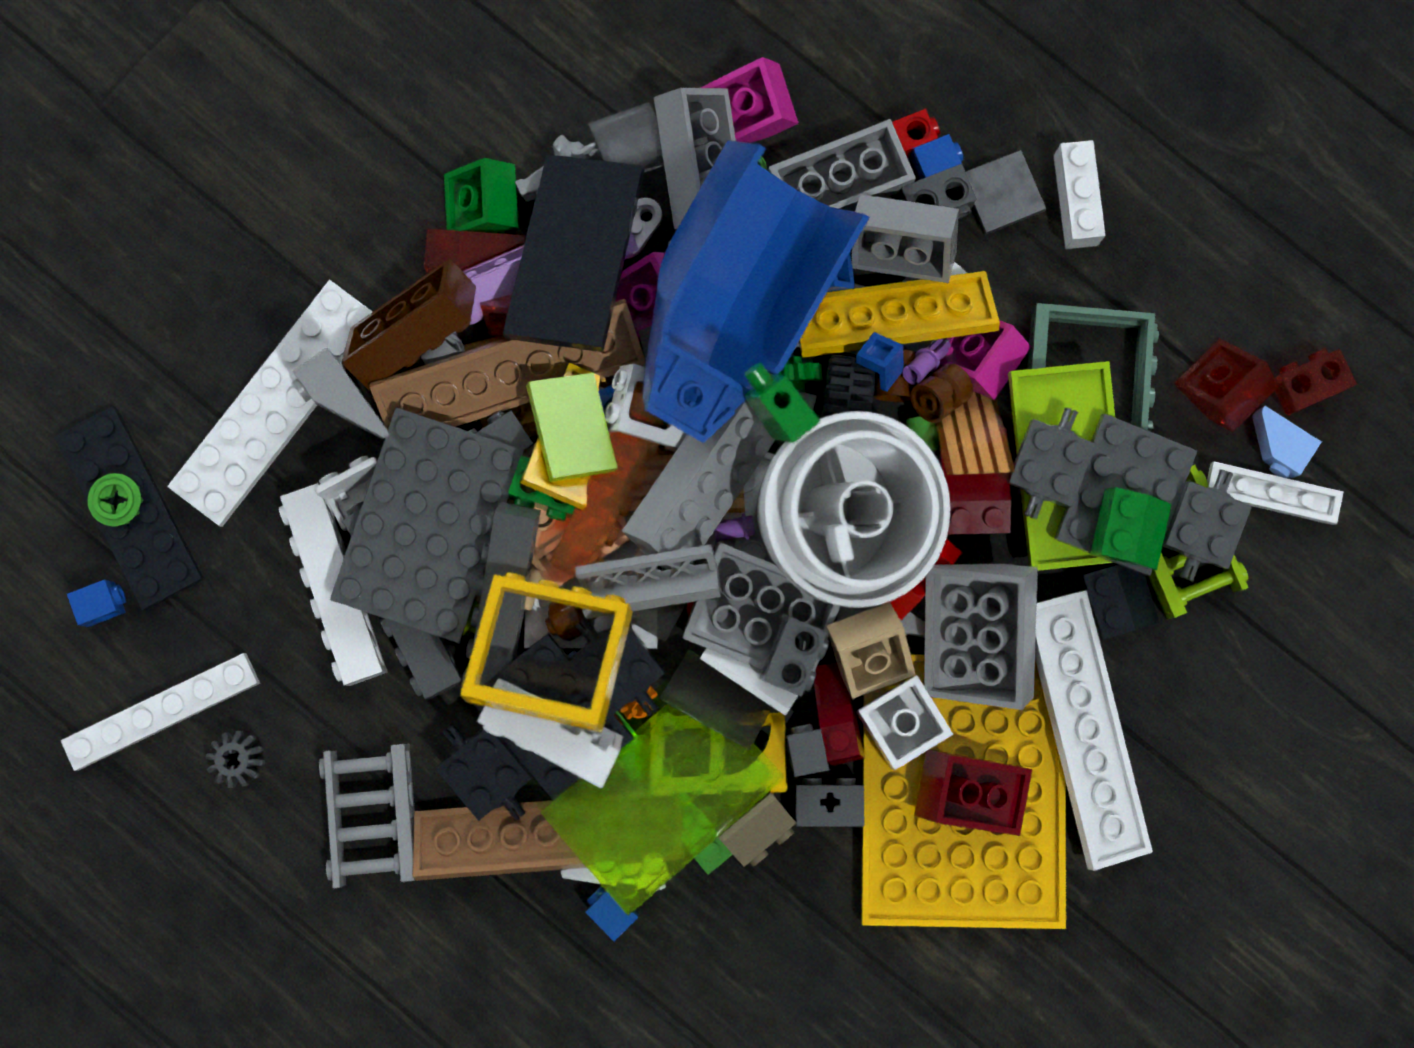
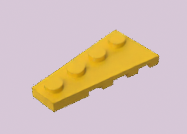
(535, 476)

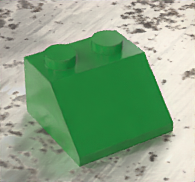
(482, 197)
(1131, 528)

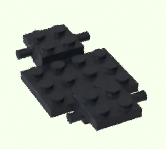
(491, 768)

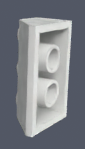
(748, 678)

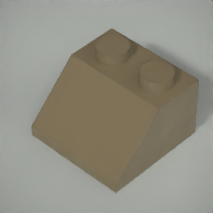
(758, 830)

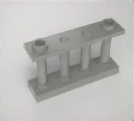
(399, 795)

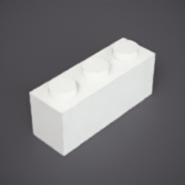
(1079, 194)

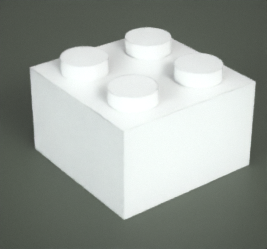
(904, 722)

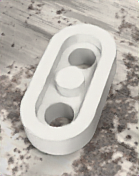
(643, 230)

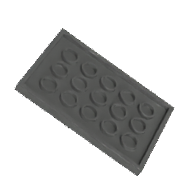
(425, 525)

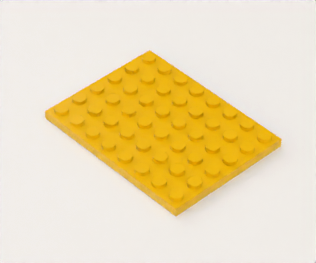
(957, 874)

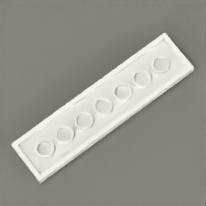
(265, 411)
(1088, 732)

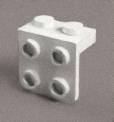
(347, 488)

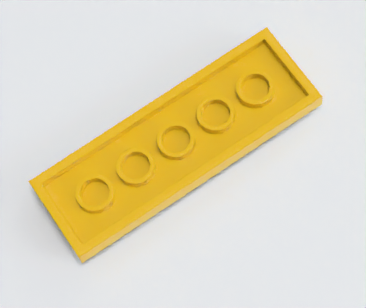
(902, 313)

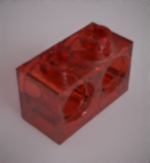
(1314, 385)

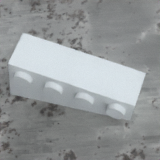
(573, 748)

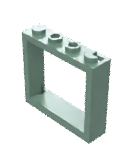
(1144, 362)

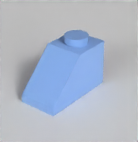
(1283, 444)

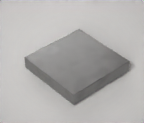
(1004, 192)

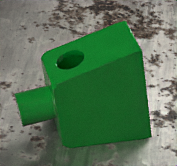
(779, 405)

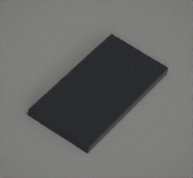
(574, 253)

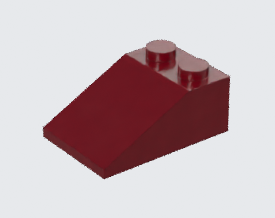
(978, 501)
(972, 793)

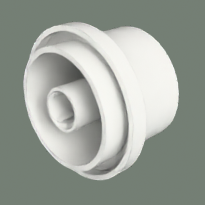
(874, 481)

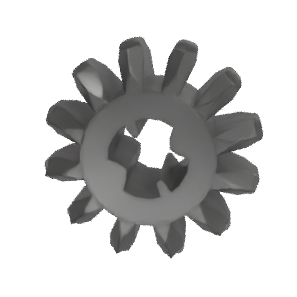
(223, 759)

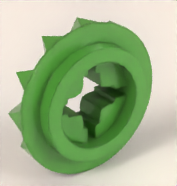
(104, 489)

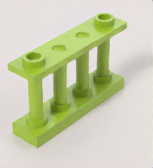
(1174, 599)

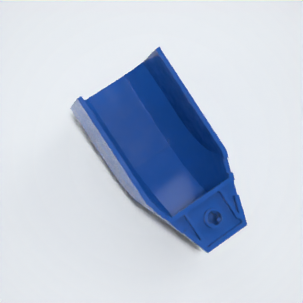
(738, 288)

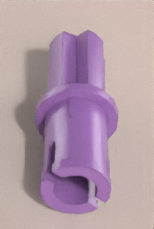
(926, 361)

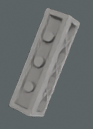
(652, 586)

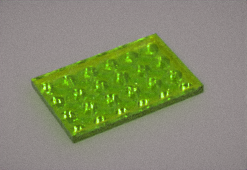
(659, 804)

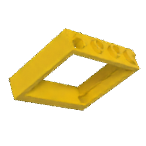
(537, 707)

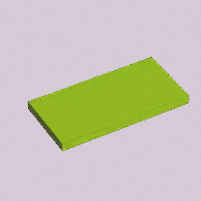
(1043, 396)

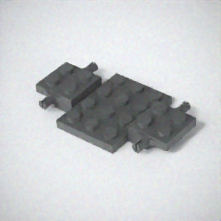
(1074, 473)

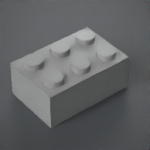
(906, 239)

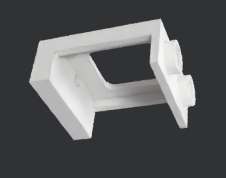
(618, 411)

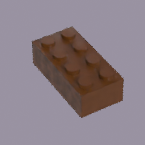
(410, 324)

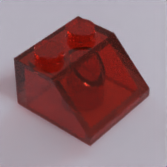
(1227, 384)

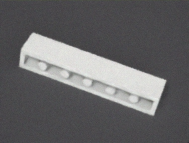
(322, 554)

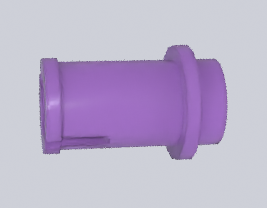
(735, 528)

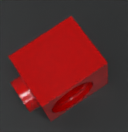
(921, 122)

